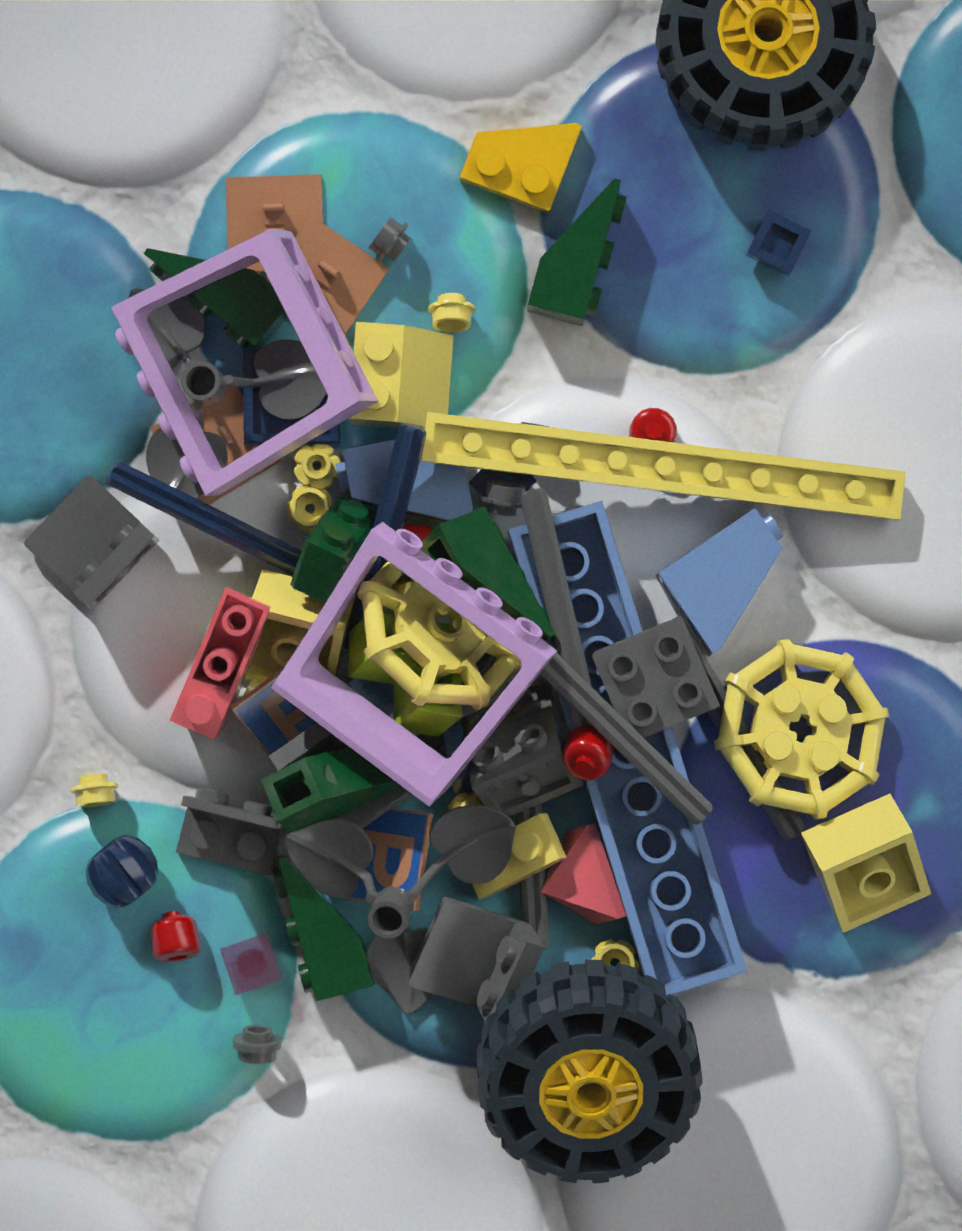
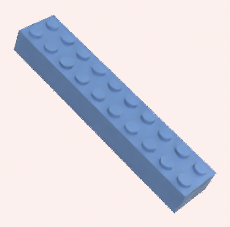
(651, 846)

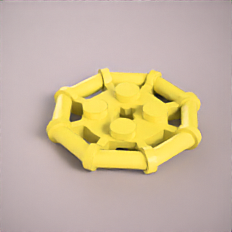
(428, 645)
(824, 714)

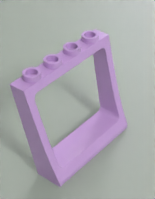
(314, 324)
(366, 726)

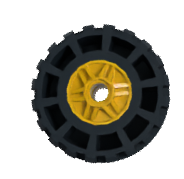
(762, 88)
(588, 1071)

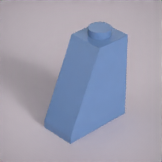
(438, 490)
(722, 576)

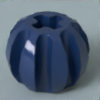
(122, 871)

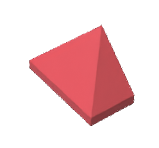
(585, 878)

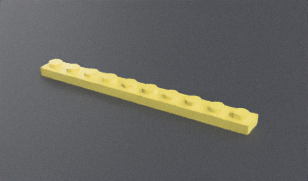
(662, 466)

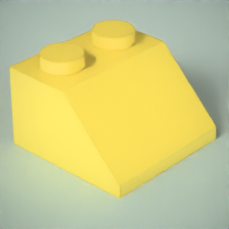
(406, 371)
(288, 623)
(867, 862)

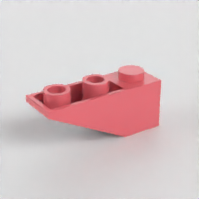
(221, 664)

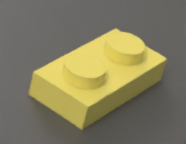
(533, 850)

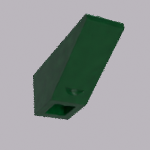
(569, 267)
(240, 299)
(486, 562)
(324, 787)
(329, 943)

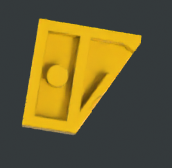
(522, 162)

